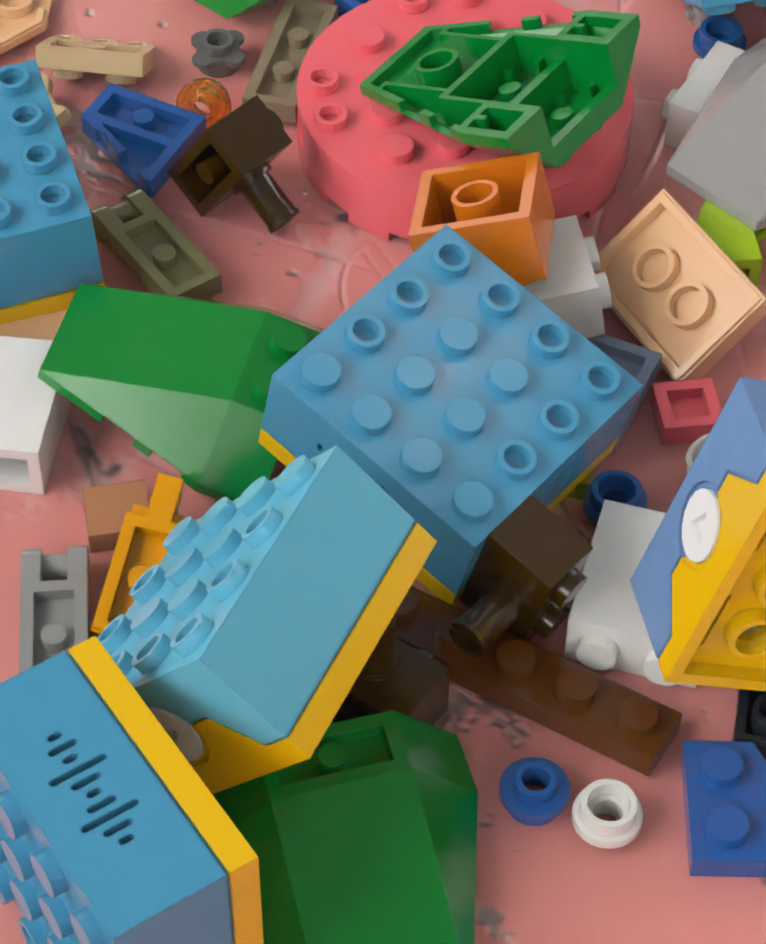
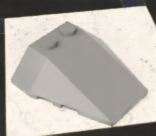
(727, 143)

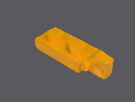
(138, 548)

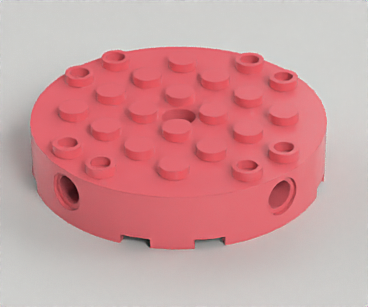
(374, 156)

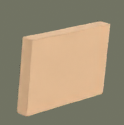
(679, 289)

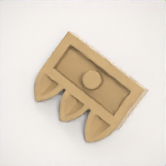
(72, 57)

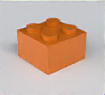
(496, 207)

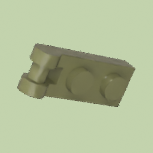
(155, 248)

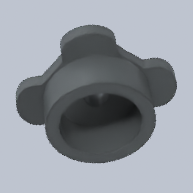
(218, 52)

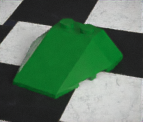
(513, 85)
(177, 377)

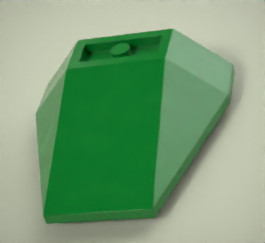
(365, 837)

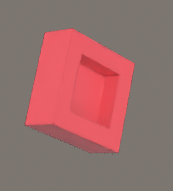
(684, 409)

